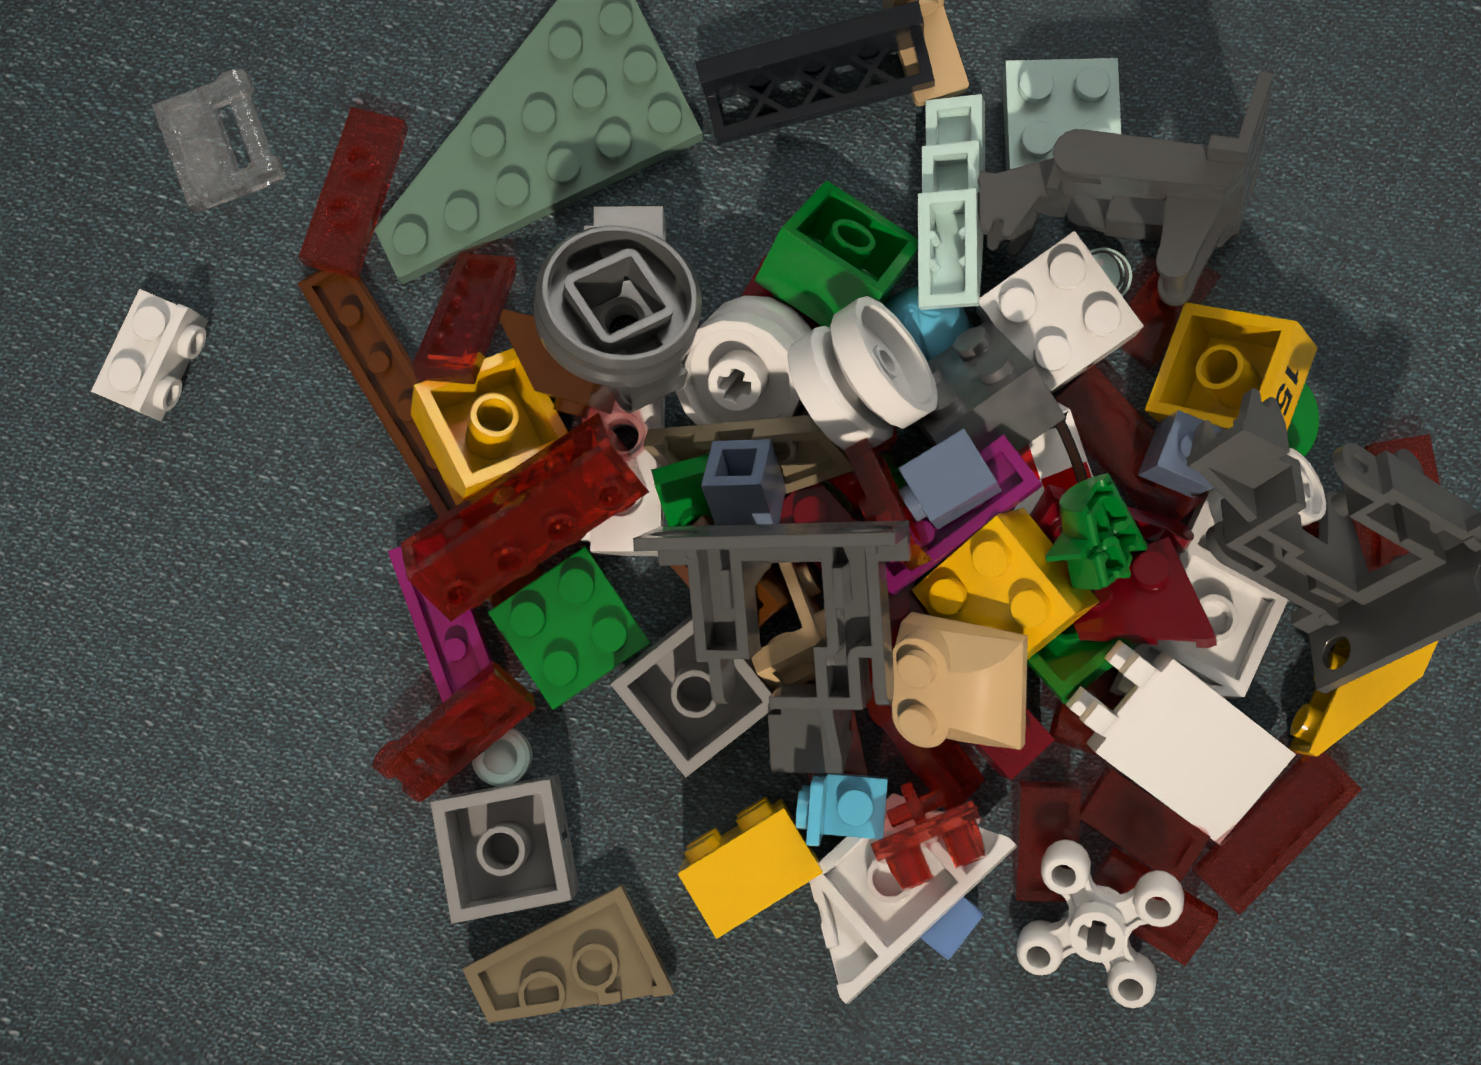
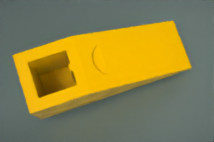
(1341, 710)

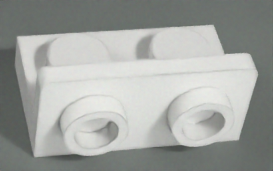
(151, 355)

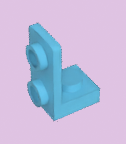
(842, 806)

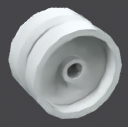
(742, 363)
(862, 375)

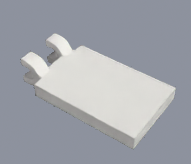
(1182, 742)

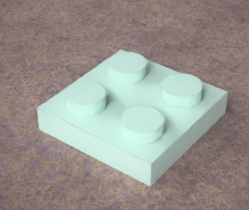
(1054, 97)

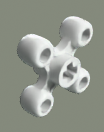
(1094, 942)

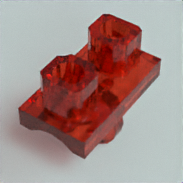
(904, 849)

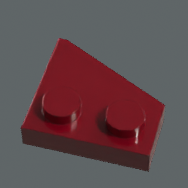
(1149, 604)

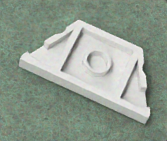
(1238, 611)
(869, 915)

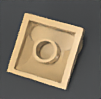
(959, 683)

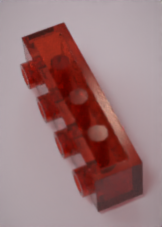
(523, 518)

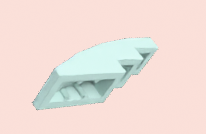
(950, 204)

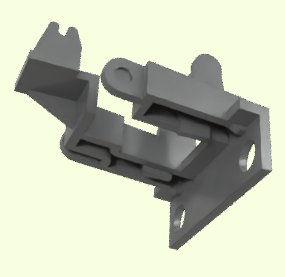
(1136, 190)
(724, 566)
(1379, 612)

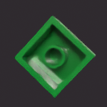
(835, 255)

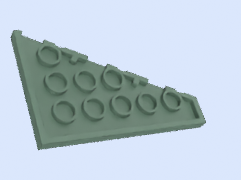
(557, 123)

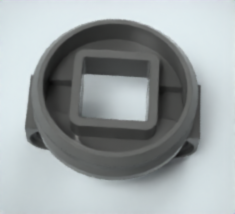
(588, 270)

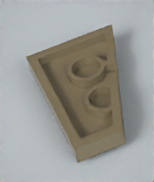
(800, 446)
(575, 960)

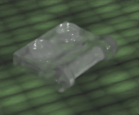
(202, 148)

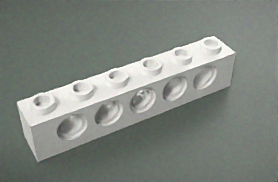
(616, 534)

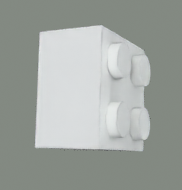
(1061, 312)

